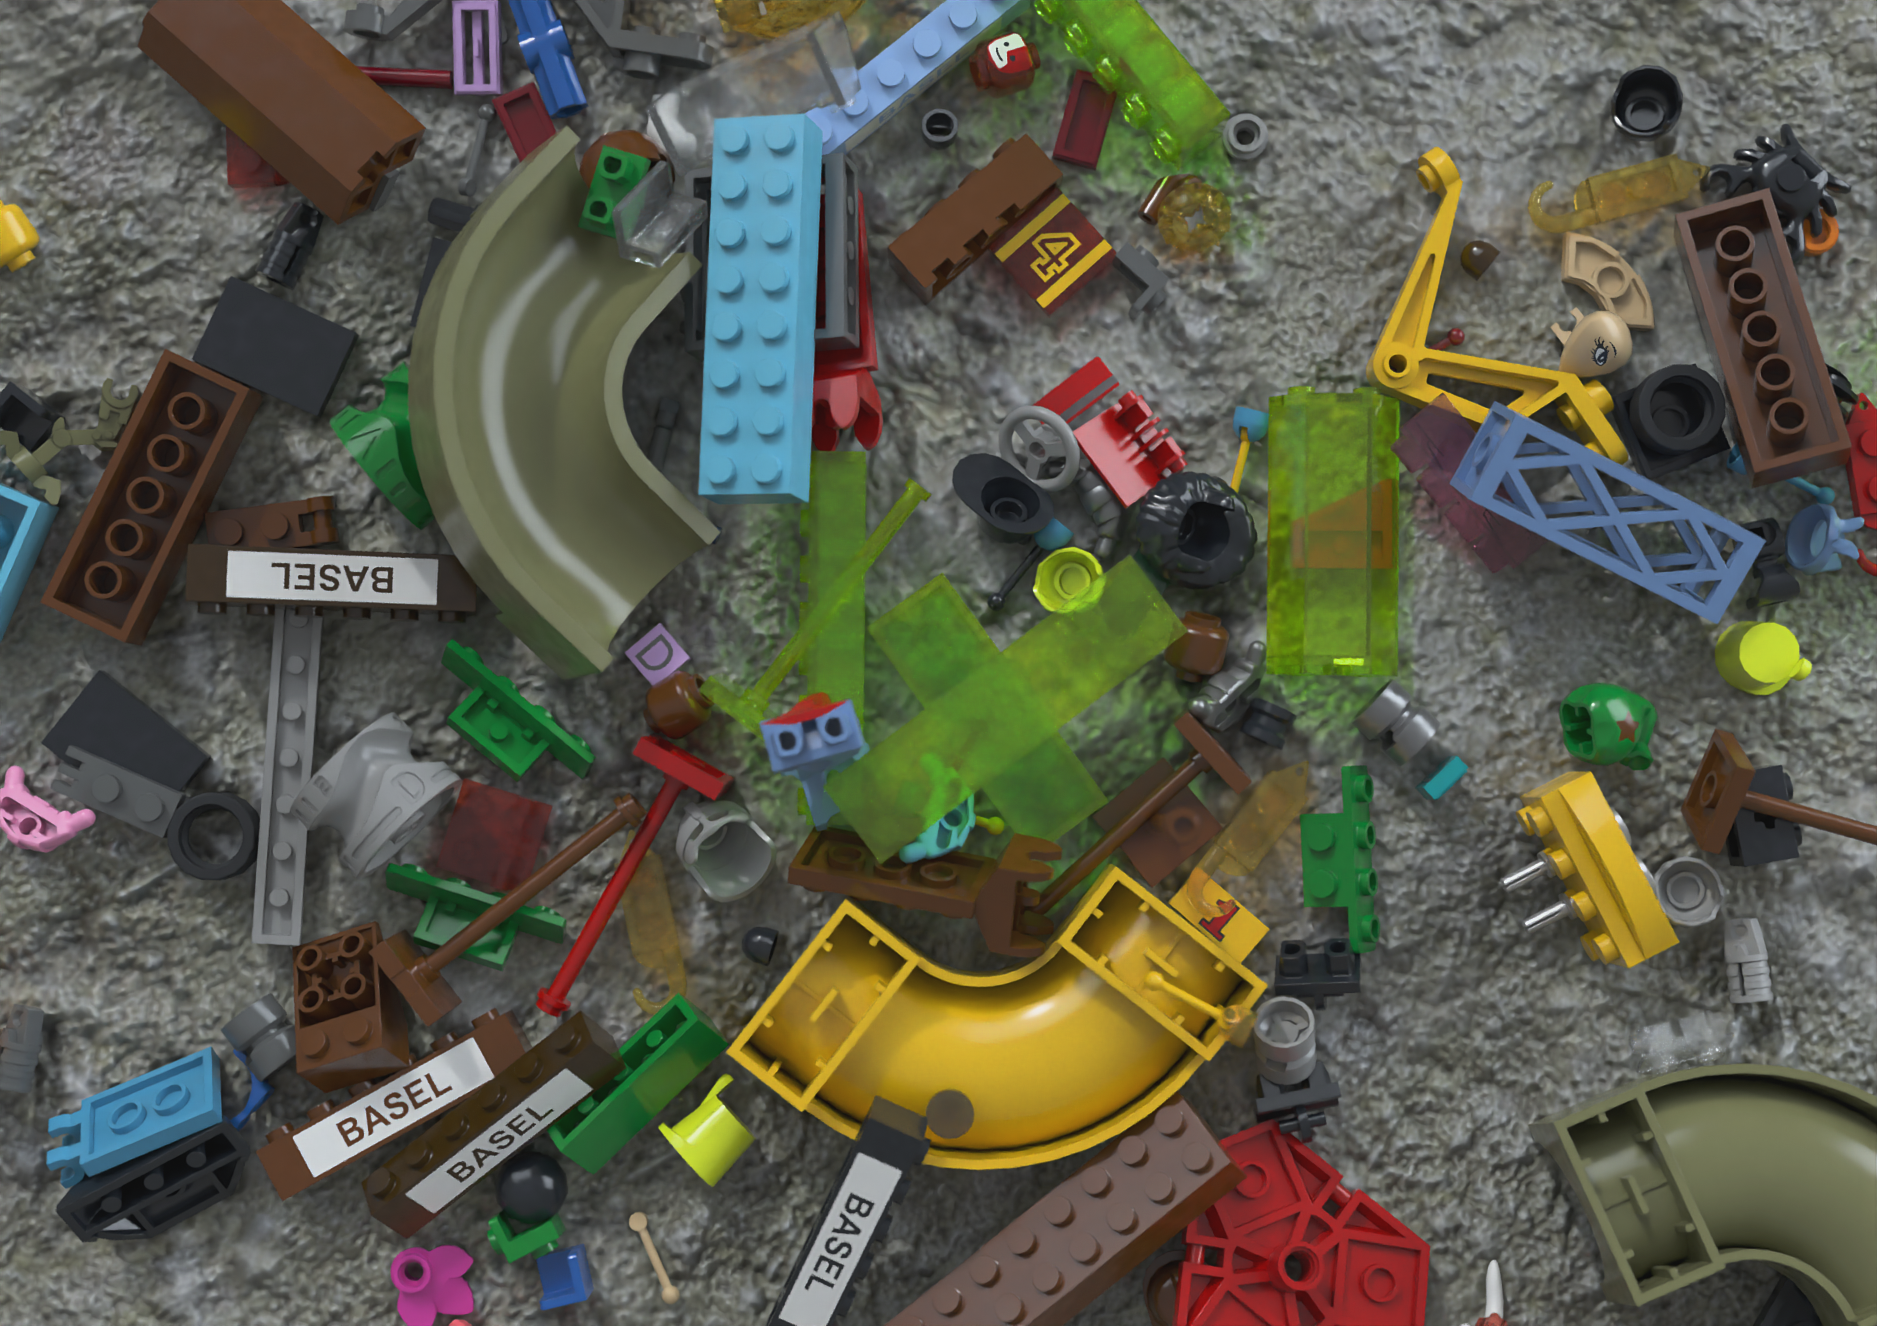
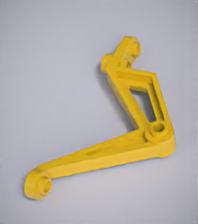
(1405, 333)

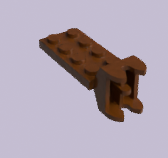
(950, 884)

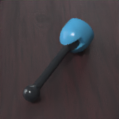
(1049, 538)

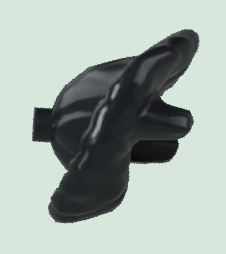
(1195, 531)

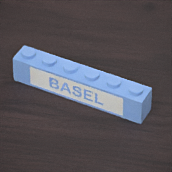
(913, 67)

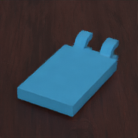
(138, 1117)

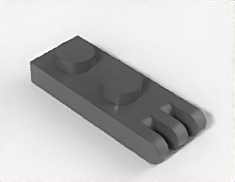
(119, 792)

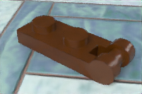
(274, 524)

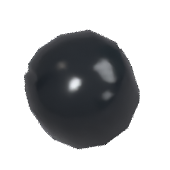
(1646, 103)
(531, 1187)

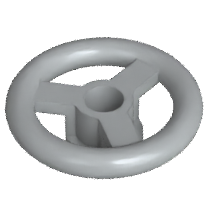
(1043, 444)

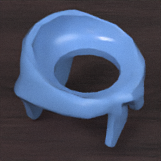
(1817, 539)

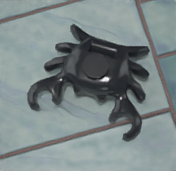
(1794, 182)

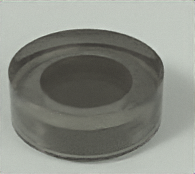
(950, 1113)

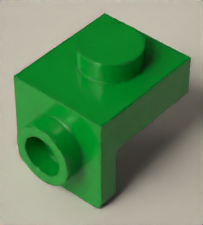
(535, 1240)

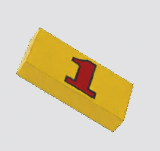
(1234, 932)

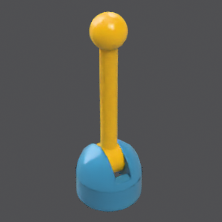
(1249, 427)

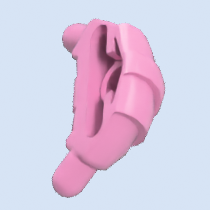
(33, 821)

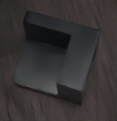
(27, 415)

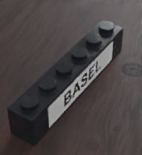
(853, 1217)

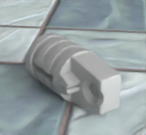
(1746, 961)

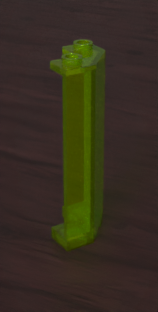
(1332, 534)

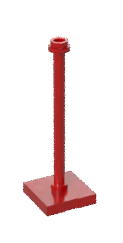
(680, 771)

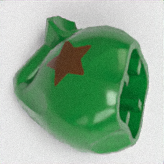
(1608, 725)

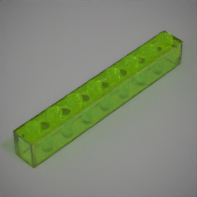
(835, 534)

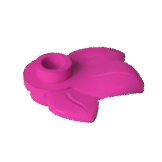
(438, 1289)

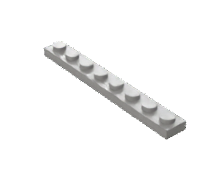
(285, 774)

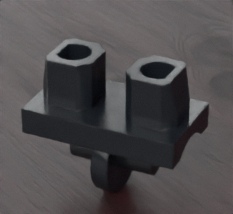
(1320, 974)
(1315, 1095)

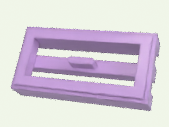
(479, 87)

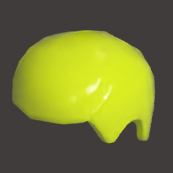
(1064, 576)

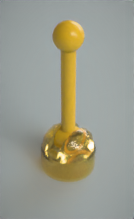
(1233, 1023)

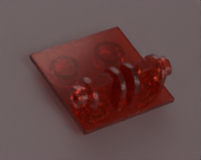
(494, 835)

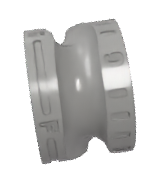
(375, 795)

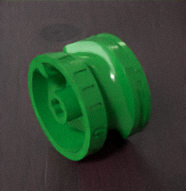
(384, 447)

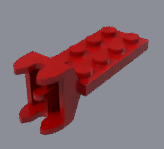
(842, 378)

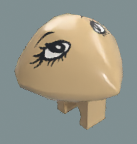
(1595, 345)

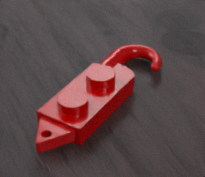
(1862, 469)

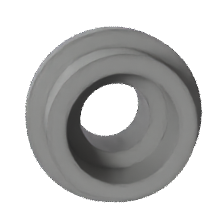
(1248, 123)

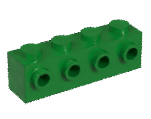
(658, 1066)

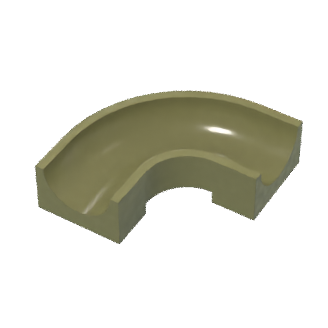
(528, 421)
(1725, 1172)

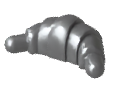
(1098, 502)
(1231, 691)

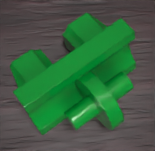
(613, 179)

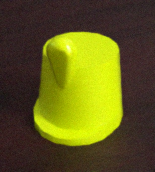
(1759, 657)
(710, 1135)

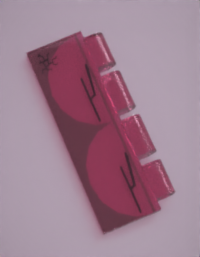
(1441, 439)

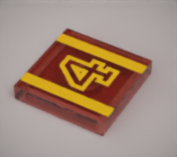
(1052, 252)

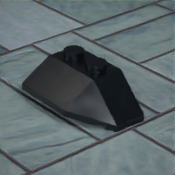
(157, 1187)

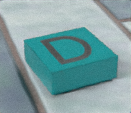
(1442, 778)

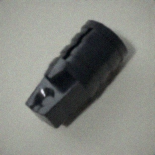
(291, 246)

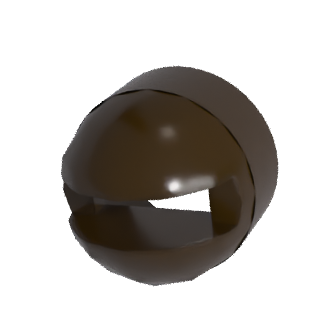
(1477, 258)

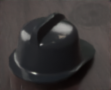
(1002, 497)

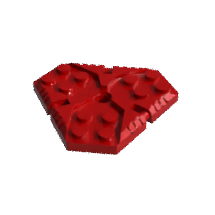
(1353, 1264)

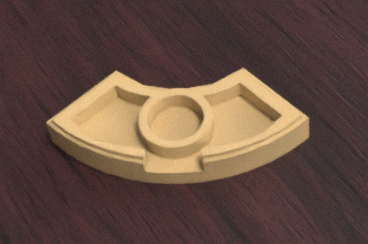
(1608, 279)

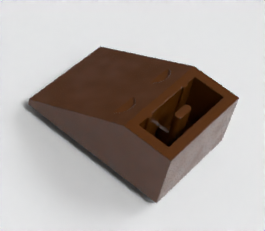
(346, 1011)

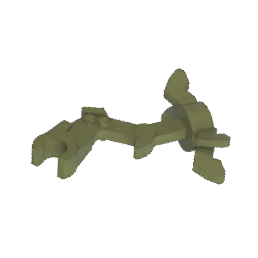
(110, 419)

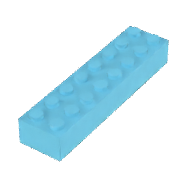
(761, 310)

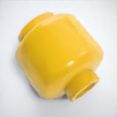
(16, 237)

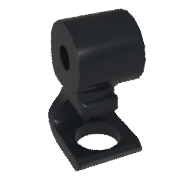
(1776, 583)

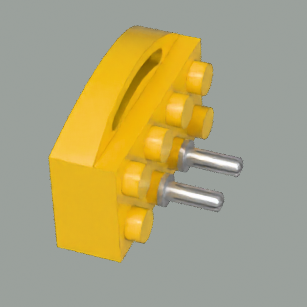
(1602, 876)

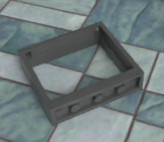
(842, 259)

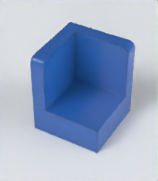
(564, 1277)

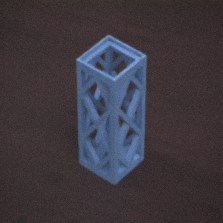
(1492, 461)

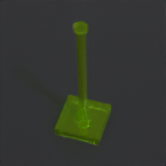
(751, 704)

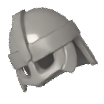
(724, 849)

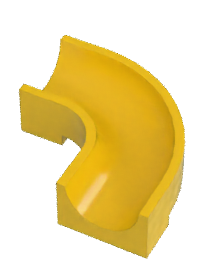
(1041, 1048)

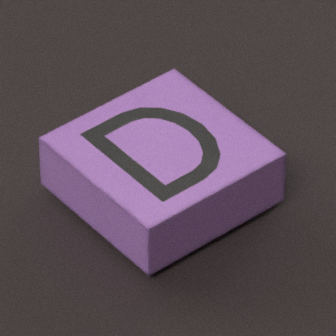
(657, 654)

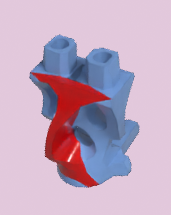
(811, 743)

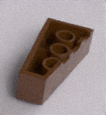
(972, 217)

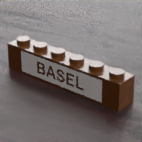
(393, 1106)

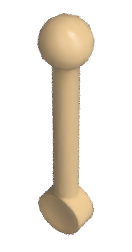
(639, 1222)

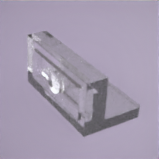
(655, 219)

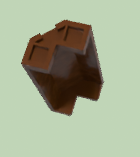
(285, 96)

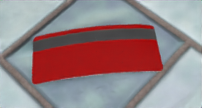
(1079, 390)

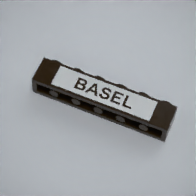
(329, 581)
(493, 1125)

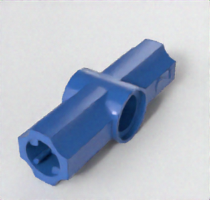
(549, 57)

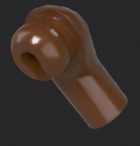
(1149, 209)

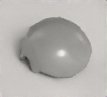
(1688, 891)

